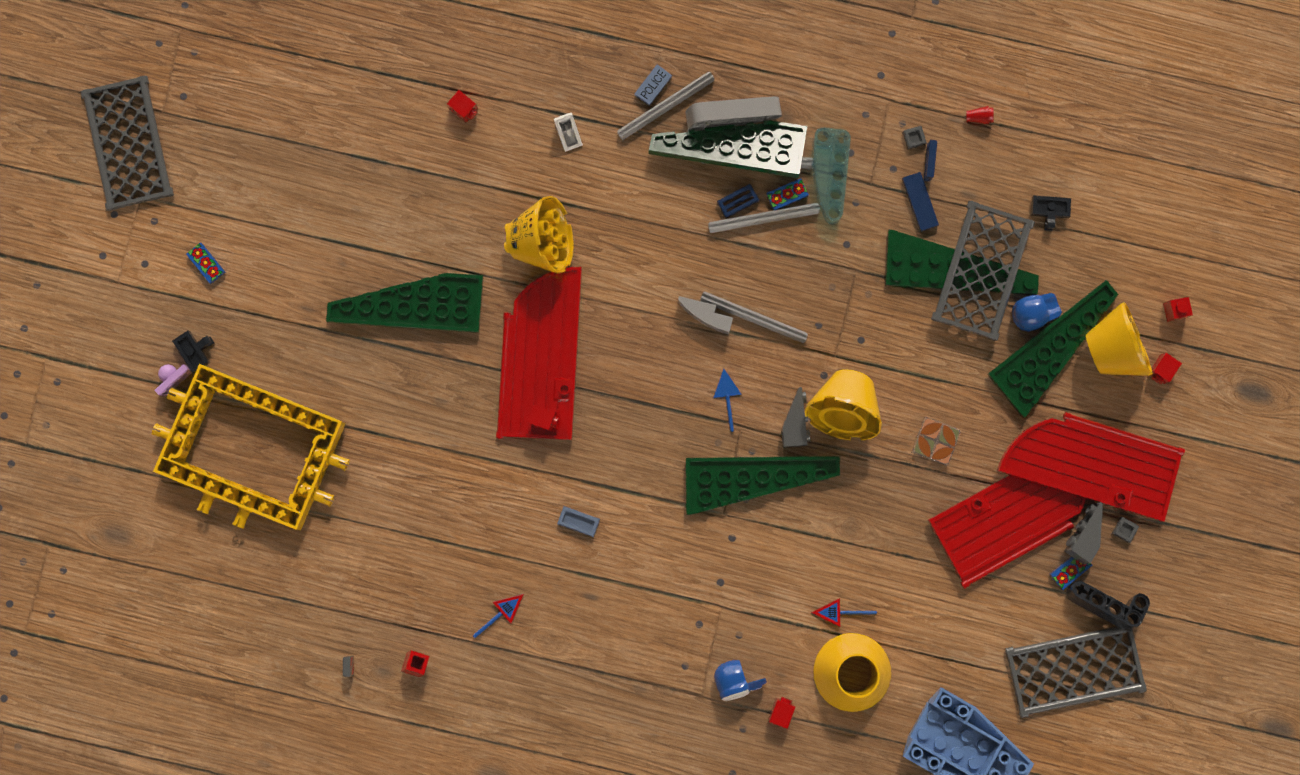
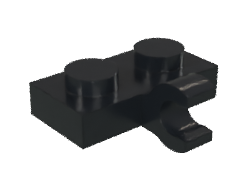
(1050, 208)
(192, 350)

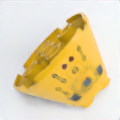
(541, 236)

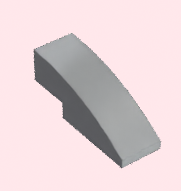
(706, 314)

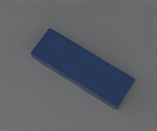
(920, 201)

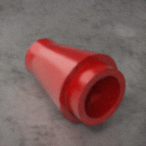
(981, 115)

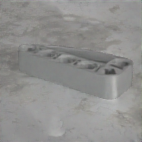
(732, 112)

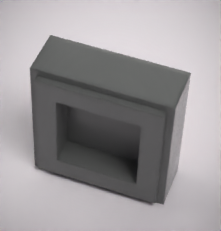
(914, 137)
(1125, 529)
(348, 666)

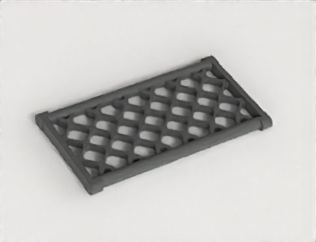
(86, 95)
(1028, 225)
(1024, 712)

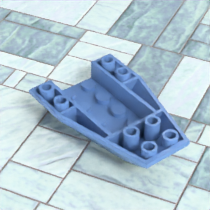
(960, 740)

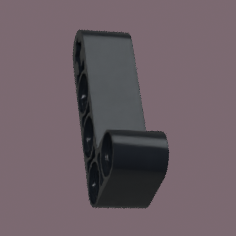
(1105, 601)

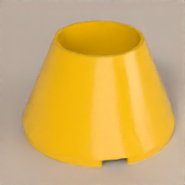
(1117, 345)
(846, 407)
(828, 664)

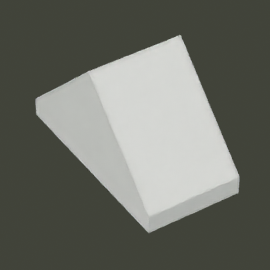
(567, 132)

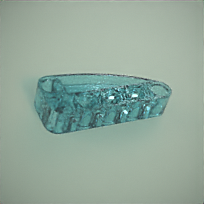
(825, 166)

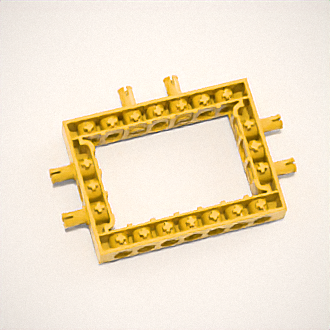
(186, 426)

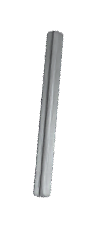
(665, 105)
(764, 217)
(754, 317)

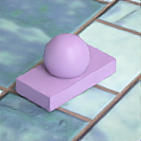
(171, 378)

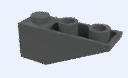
(794, 425)
(1087, 538)

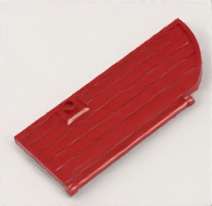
(541, 356)
(1096, 464)
(1002, 525)

